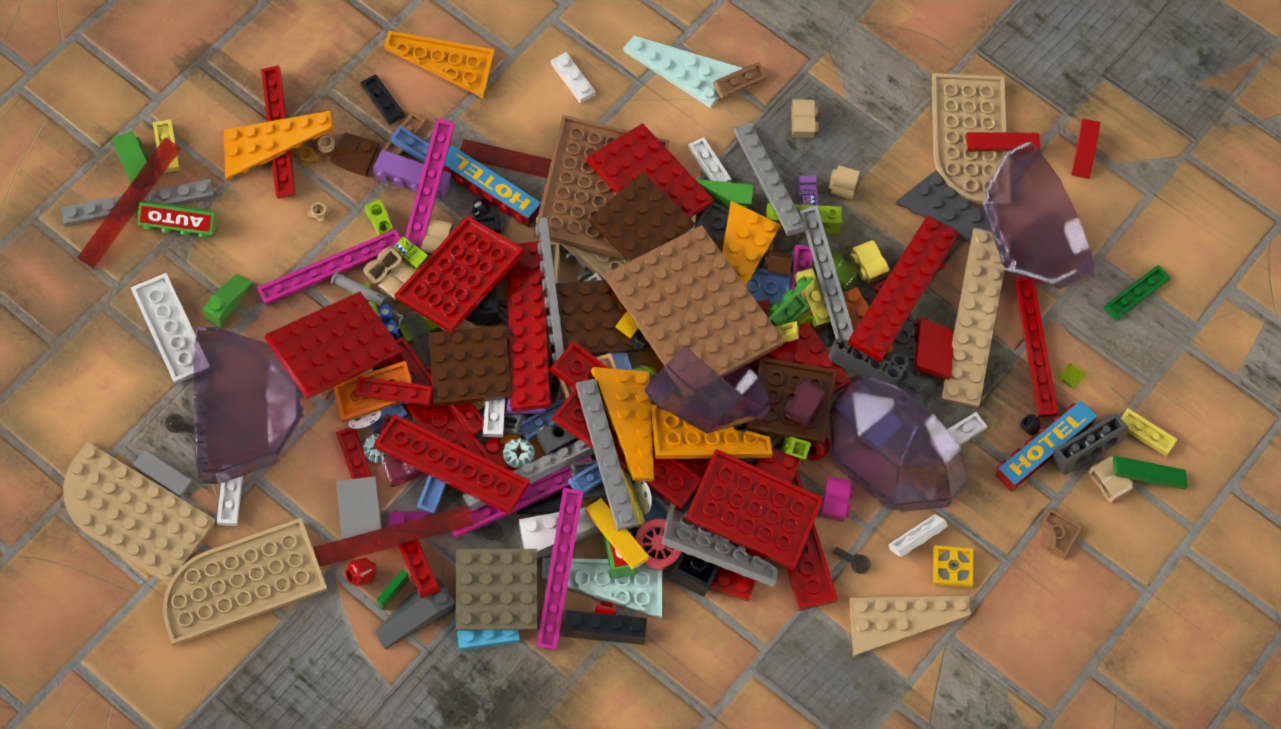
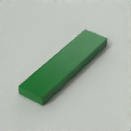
(1137, 293)
(1150, 472)

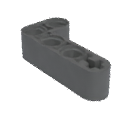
(864, 365)

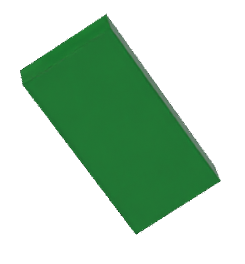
(392, 589)

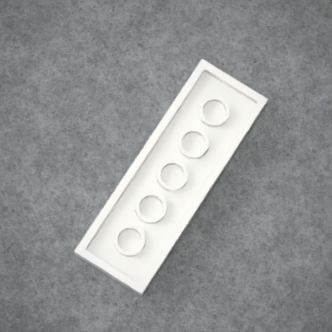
(167, 325)

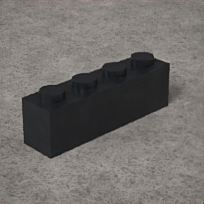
(605, 627)

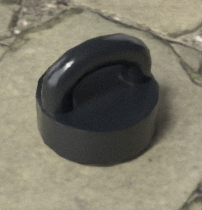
(482, 207)
(1030, 424)

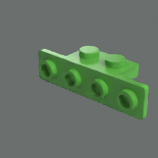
(791, 305)

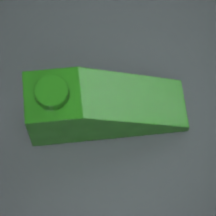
(726, 192)
(226, 300)

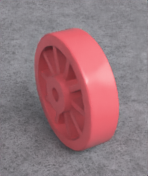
(656, 546)

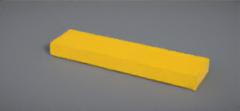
(620, 540)

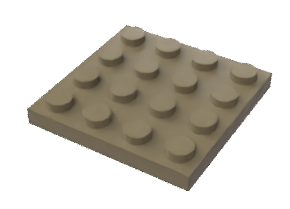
(496, 589)

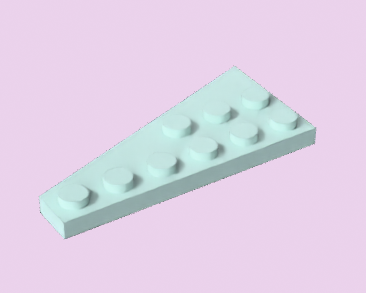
(682, 68)
(594, 578)

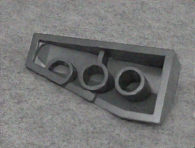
(415, 615)

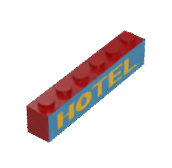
(491, 187)
(1041, 449)

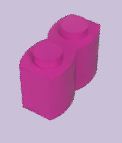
(836, 499)

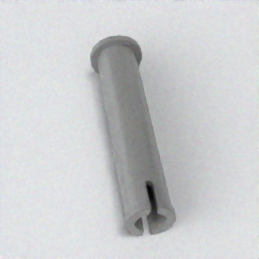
(356, 287)

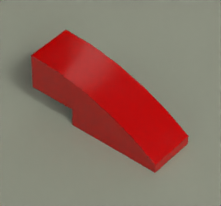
(1085, 148)

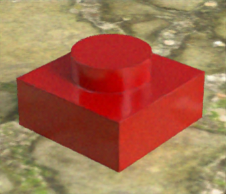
(605, 608)

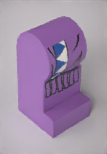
(807, 190)

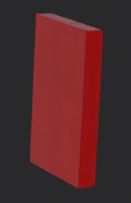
(934, 349)

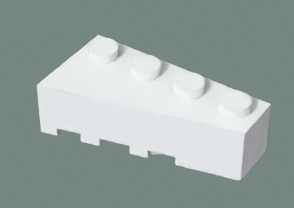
(540, 531)

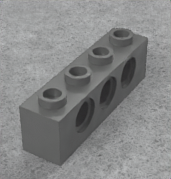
(550, 442)
(1089, 444)

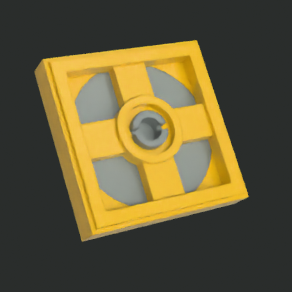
(953, 566)

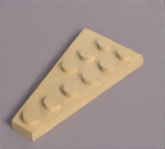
(895, 619)

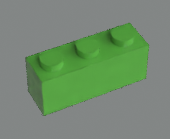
(130, 154)

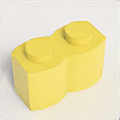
(870, 262)

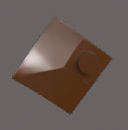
(355, 154)

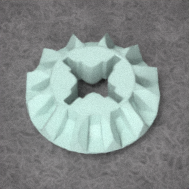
(369, 452)
(524, 458)

